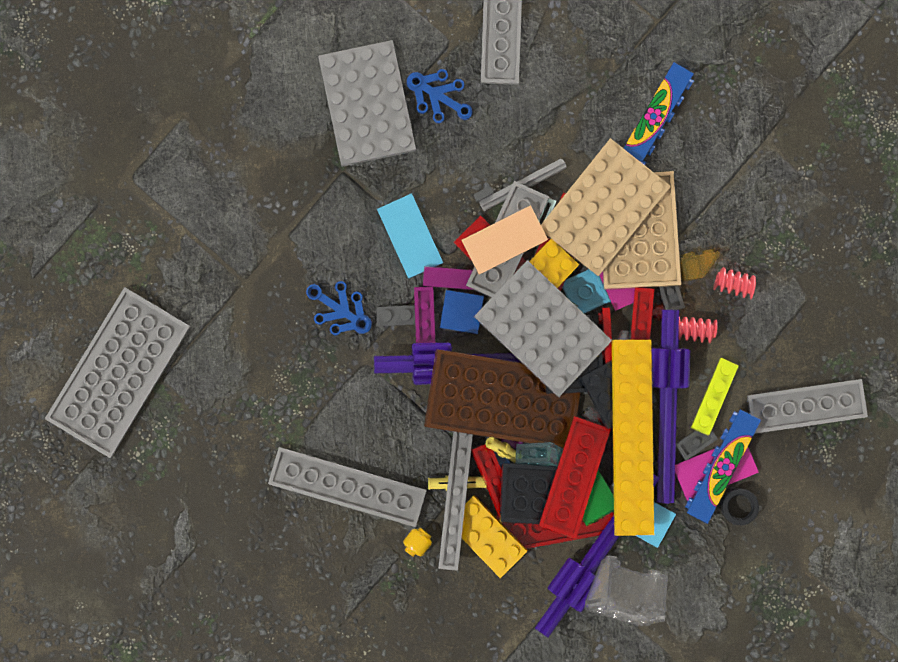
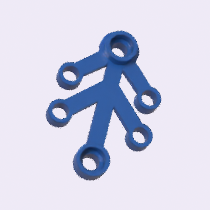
(437, 94)
(342, 310)

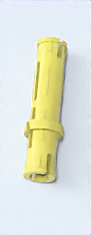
(433, 483)

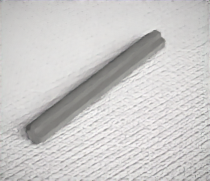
(528, 181)

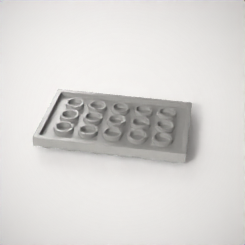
(367, 103)
(542, 328)

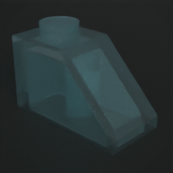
(538, 454)

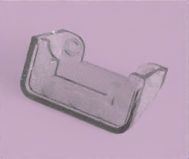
(627, 594)

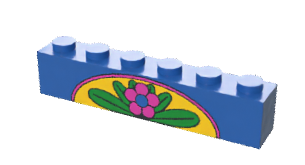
(659, 112)
(722, 466)

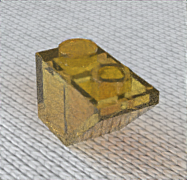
(697, 266)

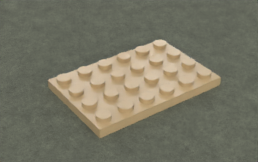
(604, 207)
(652, 251)

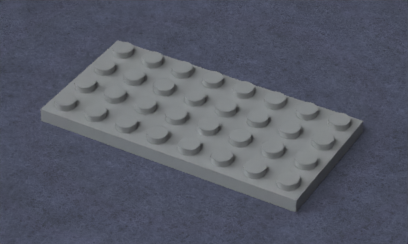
(117, 372)

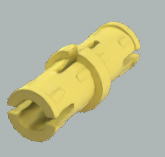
(502, 448)

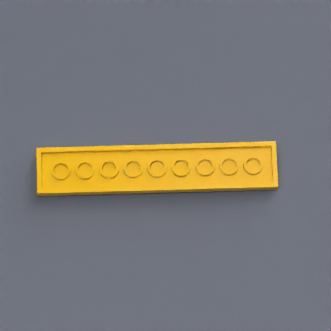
(632, 437)

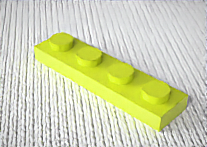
(714, 396)

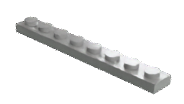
(455, 501)

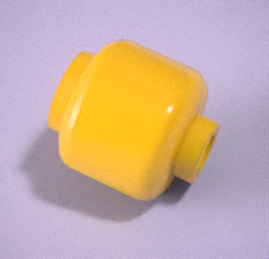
(417, 542)

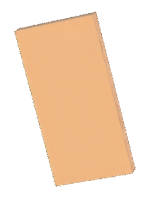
(505, 240)

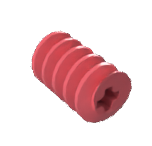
(735, 282)
(697, 329)

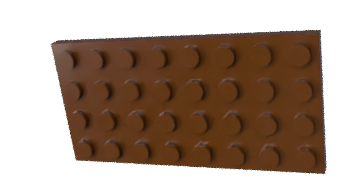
(496, 400)

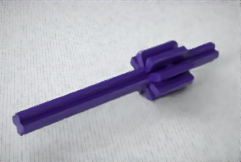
(421, 361)
(669, 372)
(575, 579)

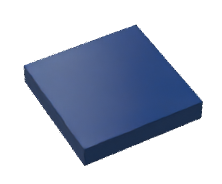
(460, 311)

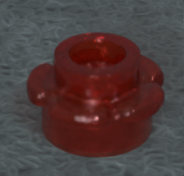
(657, 311)

